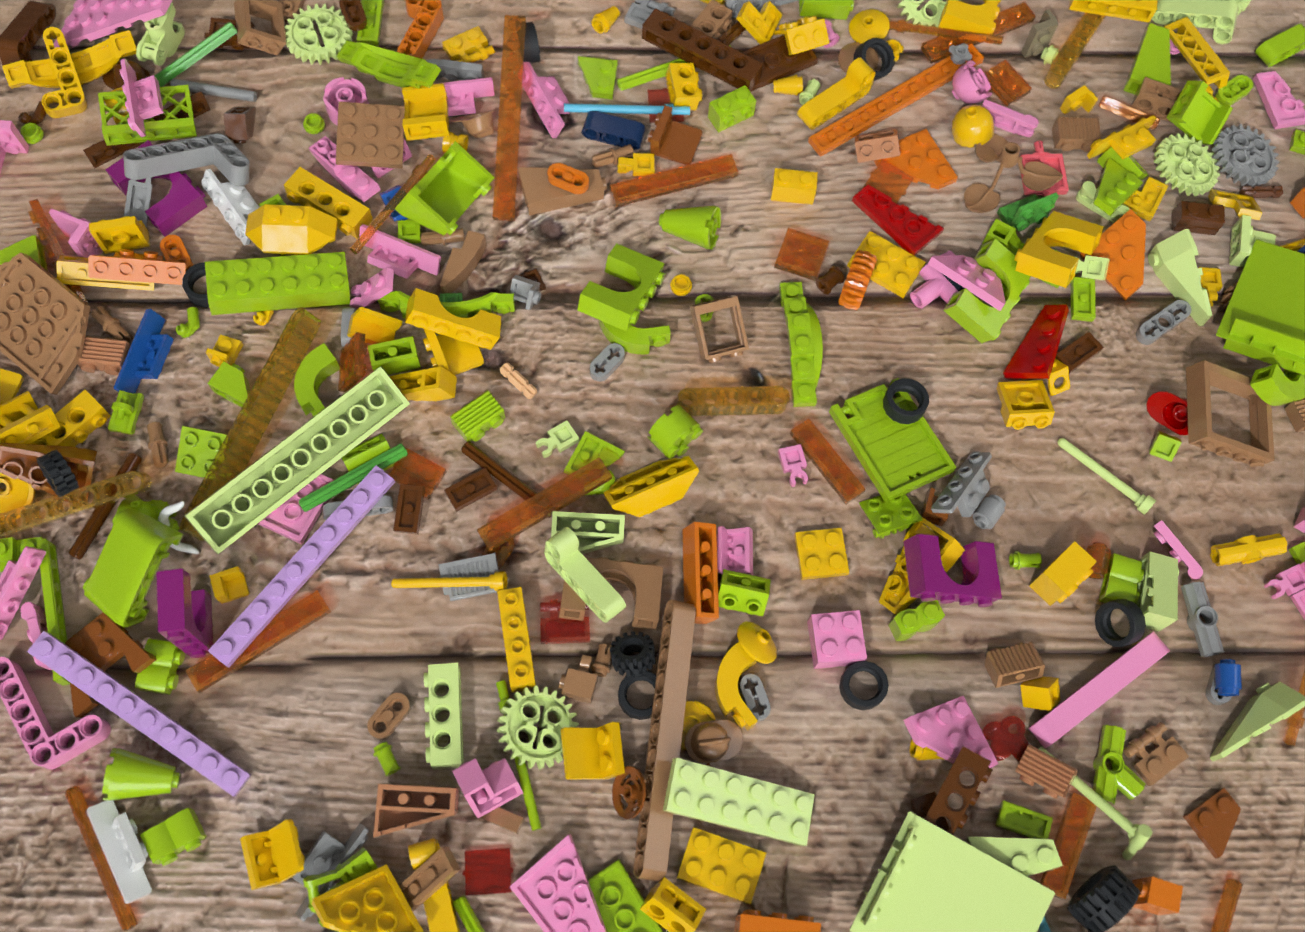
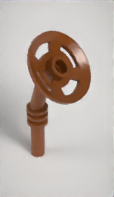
(630, 792)

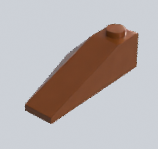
(20, 462)

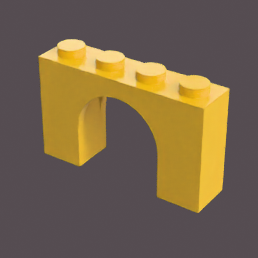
(970, 18)
(1057, 230)

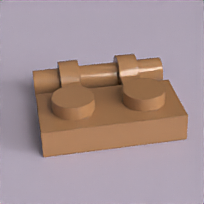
(1160, 760)

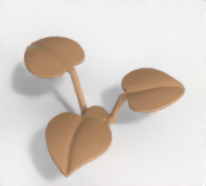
(1036, 176)

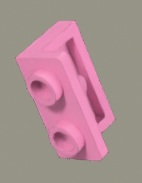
(735, 550)

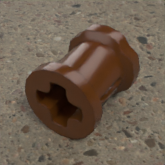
(830, 280)

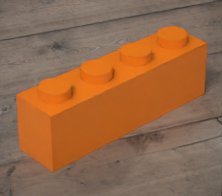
(701, 570)

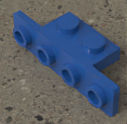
(145, 353)

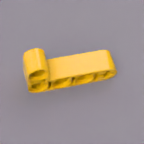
(62, 71)
(838, 96)
(439, 906)

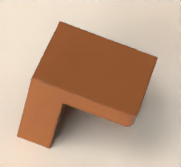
(934, 518)

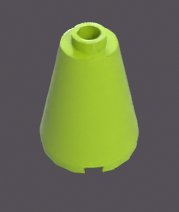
(693, 224)
(137, 776)

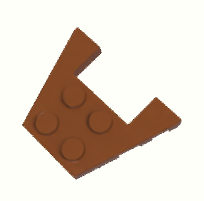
(103, 645)

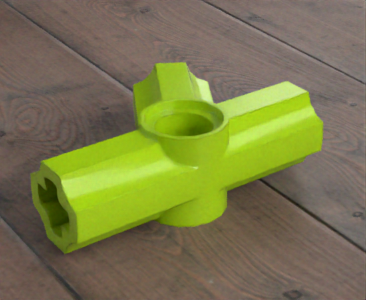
(1120, 776)

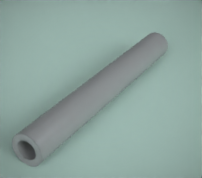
(219, 91)

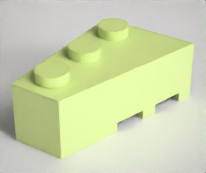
(591, 529)
(1159, 590)
(1020, 854)

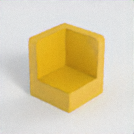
(229, 585)
(1040, 693)

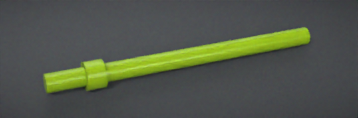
(522, 770)

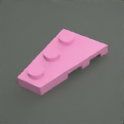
(1278, 101)

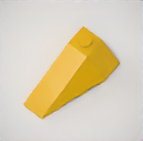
(896, 590)

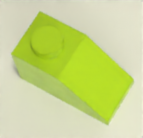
(230, 383)

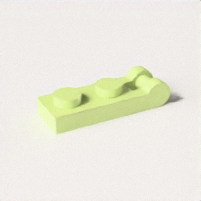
(1086, 197)

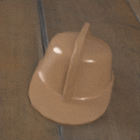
(477, 124)
(713, 741)

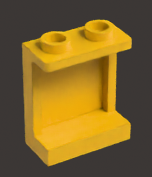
(425, 112)

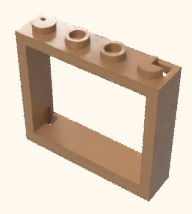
(1200, 433)

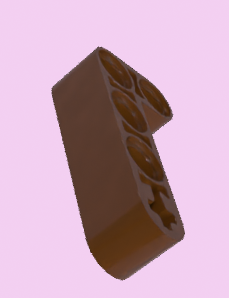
(25, 31)

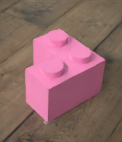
(487, 787)

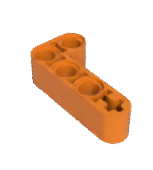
(427, 20)

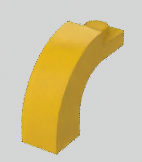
(726, 686)

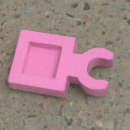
(793, 461)
(1288, 581)

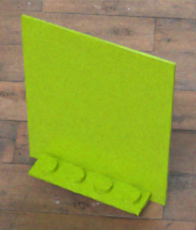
(1269, 308)

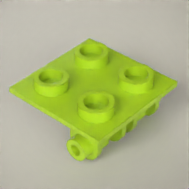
(197, 450)
(890, 516)

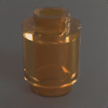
(1102, 555)

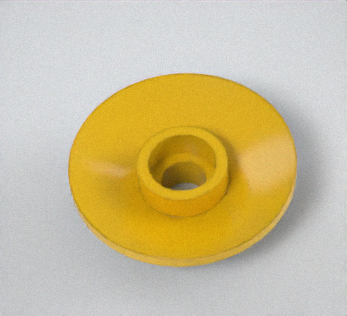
(861, 31)
(757, 642)

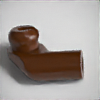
(36, 117)

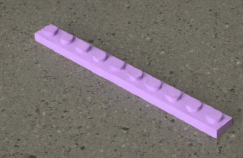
(301, 567)
(139, 713)

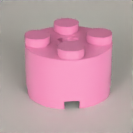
(342, 91)

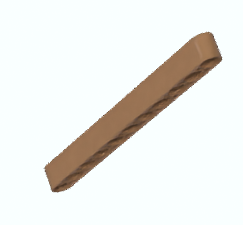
(664, 739)

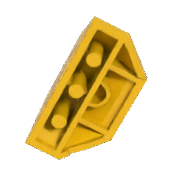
(290, 229)
(652, 486)

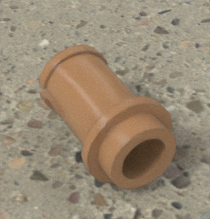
(602, 661)

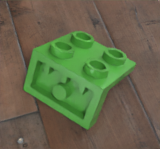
(1027, 211)

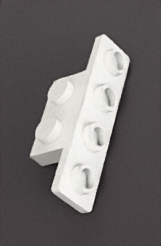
(232, 201)
(121, 849)

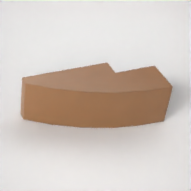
(463, 261)

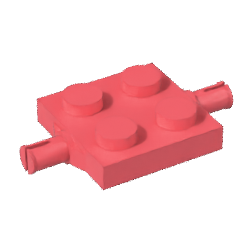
(1053, 160)

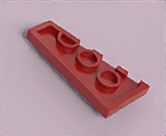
(902, 225)
(1039, 348)

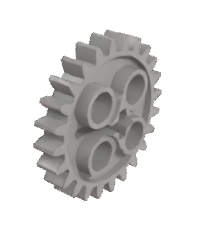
(1245, 155)

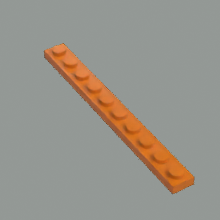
(888, 104)

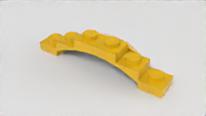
(89, 63)

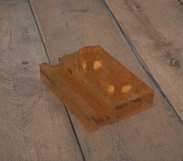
(1007, 83)
(418, 471)

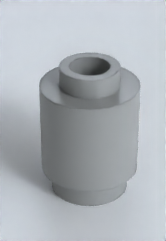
(989, 512)

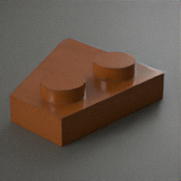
(1214, 821)

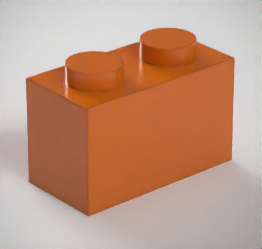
(1158, 896)

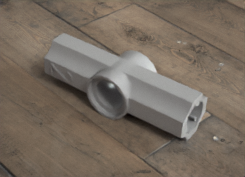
(1205, 633)

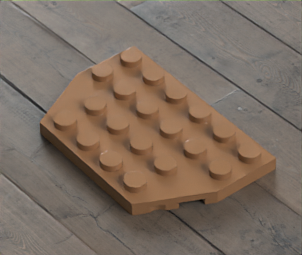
(40, 322)

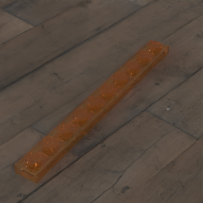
(509, 118)

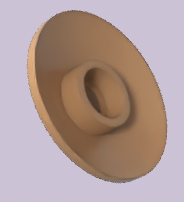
(846, 56)

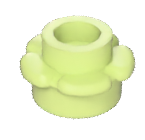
(1049, 54)

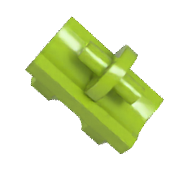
(125, 412)

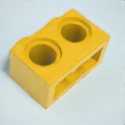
(683, 85)
(672, 907)

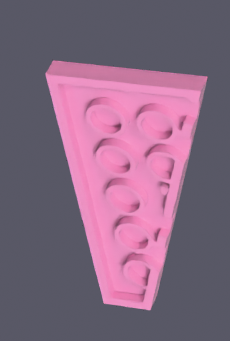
(102, 17)
(559, 892)

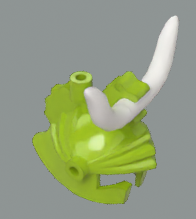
(161, 512)

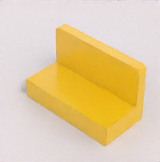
(374, 325)

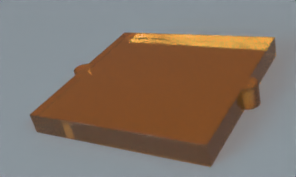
(889, 181)

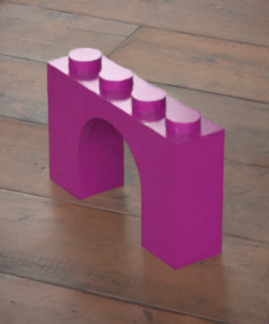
(175, 208)
(930, 582)
(184, 613)

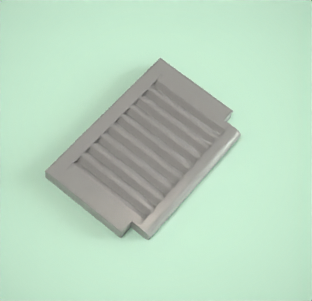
(472, 567)

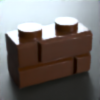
(1198, 217)

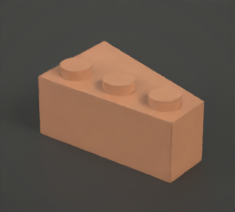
(411, 805)

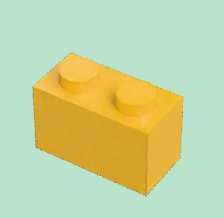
(794, 186)

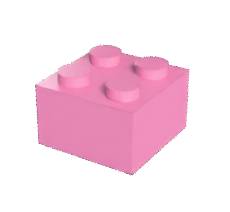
(836, 639)

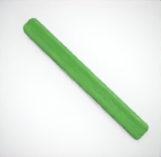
(196, 53)
(351, 478)

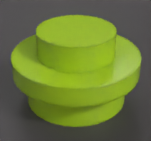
(313, 123)
(31, 133)

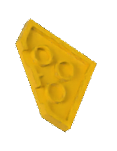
(367, 905)

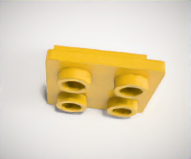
(592, 752)

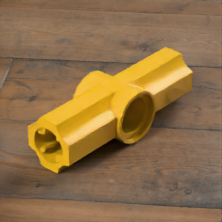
(1248, 549)

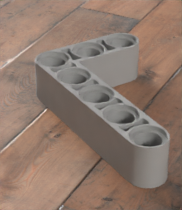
(186, 155)

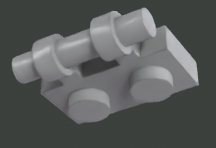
(638, 13)

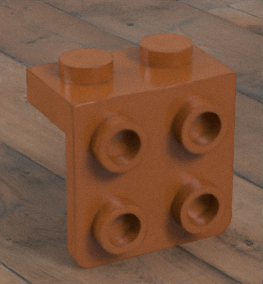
(673, 139)

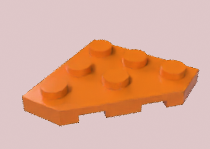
(923, 161)
(1126, 250)

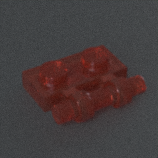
(562, 630)

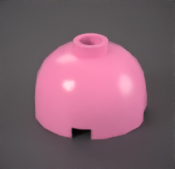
(970, 84)

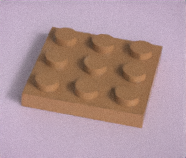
(370, 135)

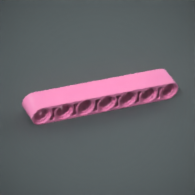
(1099, 690)

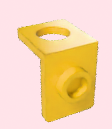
(1059, 370)

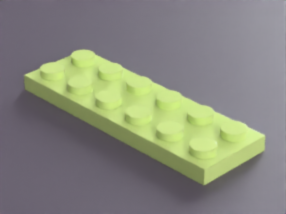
(738, 802)

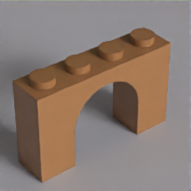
(642, 580)

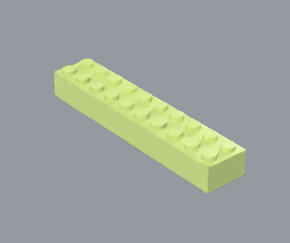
(296, 460)

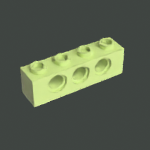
(451, 755)

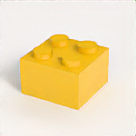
(1064, 574)

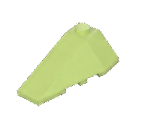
(1177, 269)
(1266, 707)

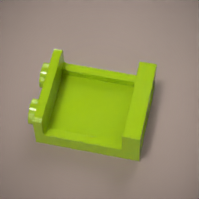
(1199, 113)

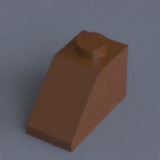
(239, 123)

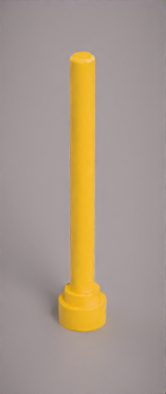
(496, 581)

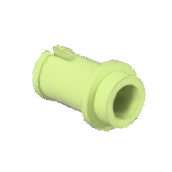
(810, 91)

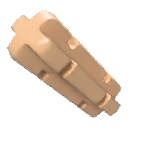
(518, 380)

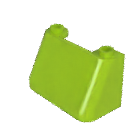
(446, 191)
(129, 566)

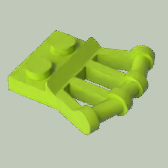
(352, 868)

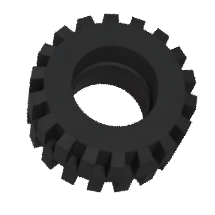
(1103, 899)

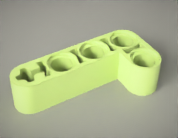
(1210, 14)
(582, 576)

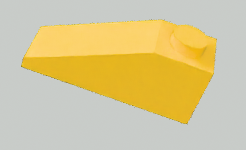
(426, 384)

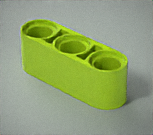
(1282, 45)

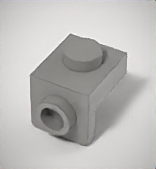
(525, 291)

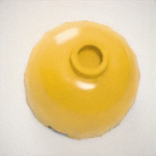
(972, 126)

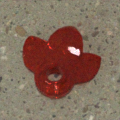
(1006, 743)

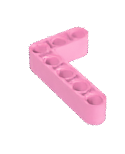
(37, 720)

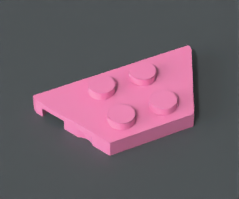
(972, 277)

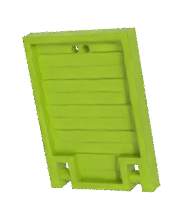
(891, 450)

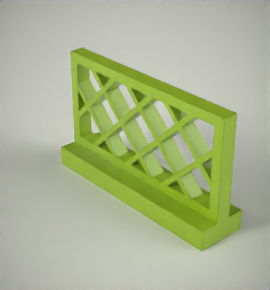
(155, 130)

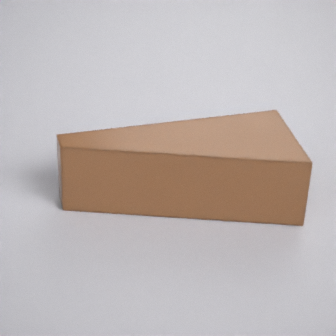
(504, 820)

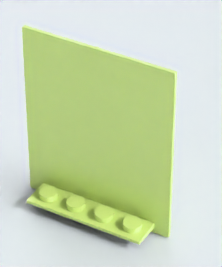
(948, 886)

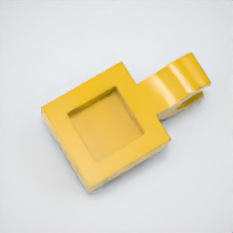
(641, 164)
(1212, 282)

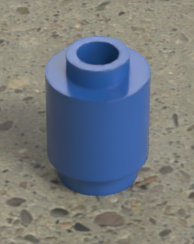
(1228, 678)

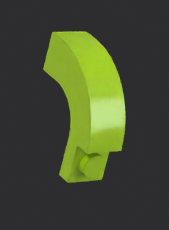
(636, 339)
(310, 375)
(1277, 386)

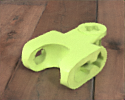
(160, 39)

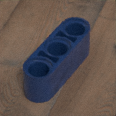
(613, 130)

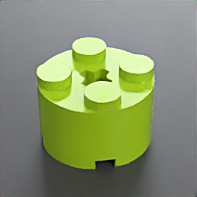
(674, 432)

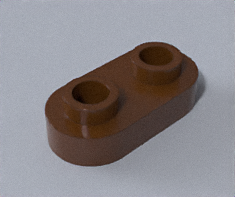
(353, 14)

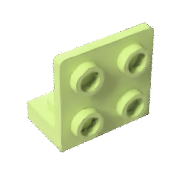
(1243, 239)

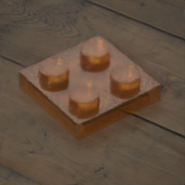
(801, 254)
(352, 362)

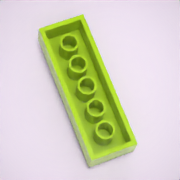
(277, 283)

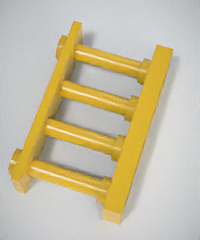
(23, 421)

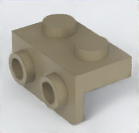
(1040, 35)

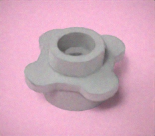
(960, 53)

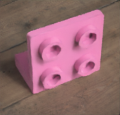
(10, 141)
(78, 231)

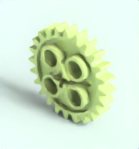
(920, 17)
(302, 37)
(1186, 164)
(516, 722)

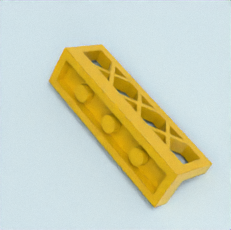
(1199, 49)
(74, 271)

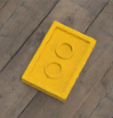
(894, 266)
(721, 865)

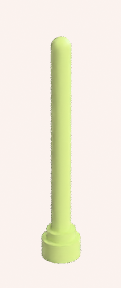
(1142, 501)

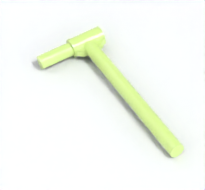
(1137, 833)

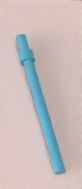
(625, 109)

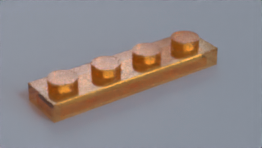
(827, 461)
(1069, 843)

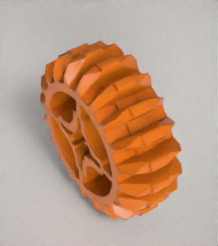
(857, 280)

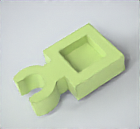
(1093, 267)
(560, 437)

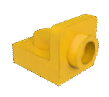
(1080, 97)
(225, 350)

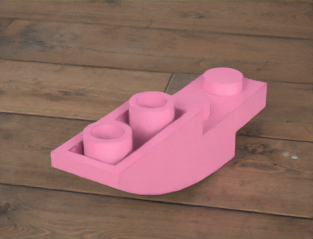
(349, 177)

